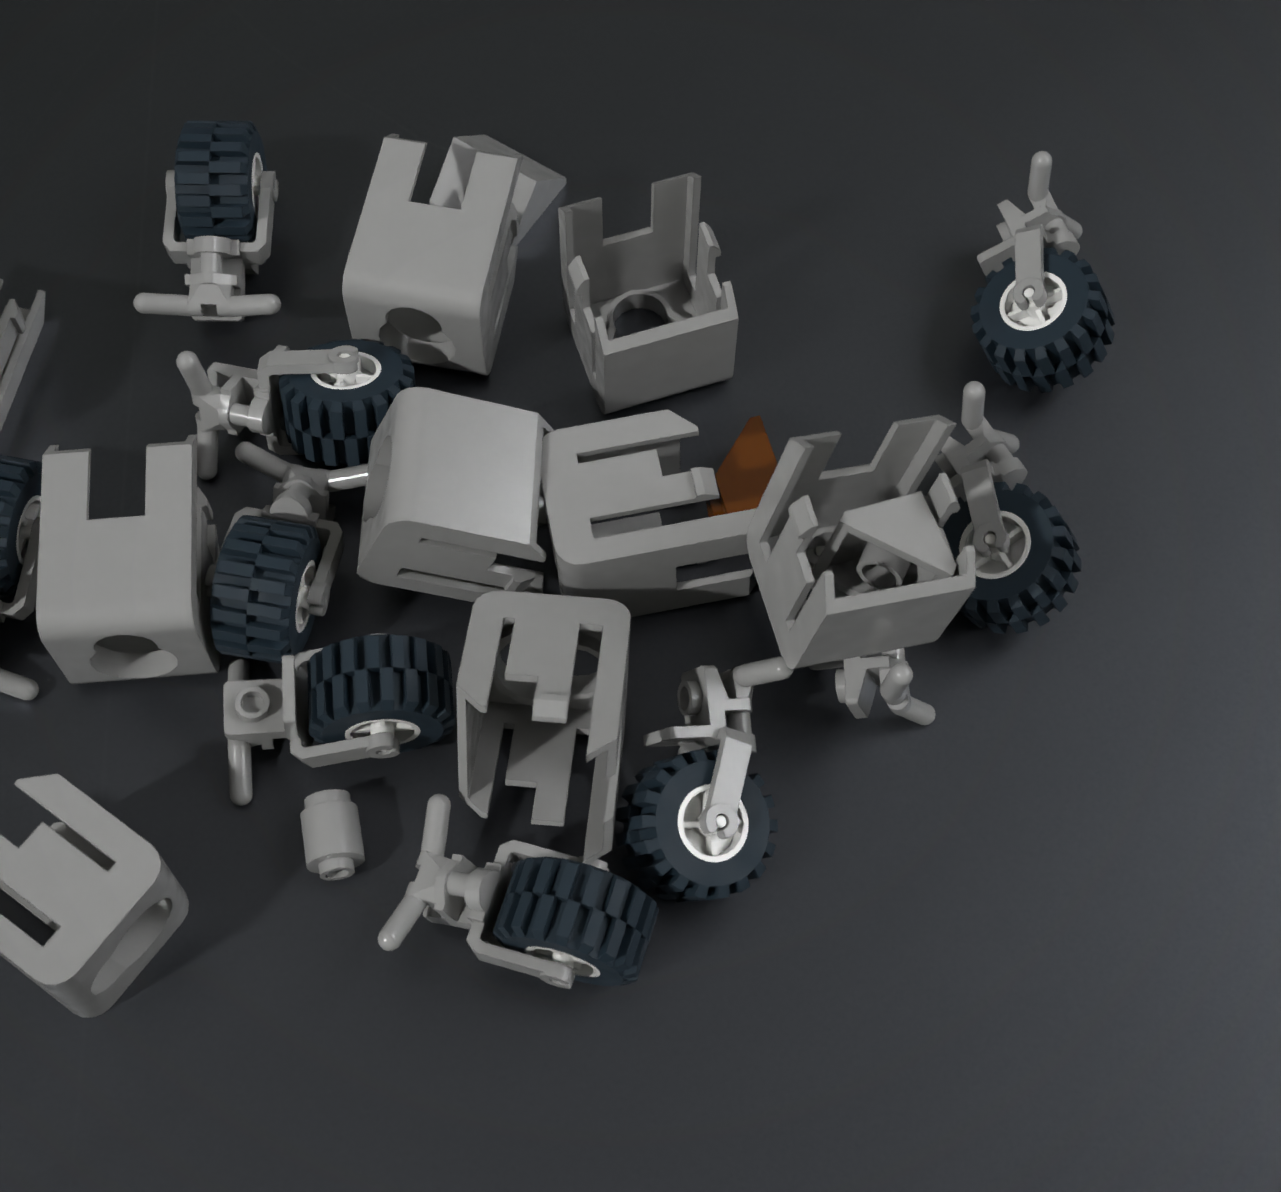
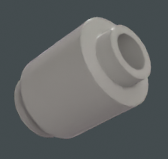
(332, 834)

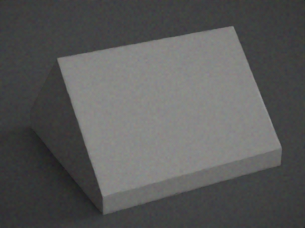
(533, 191)
(886, 547)

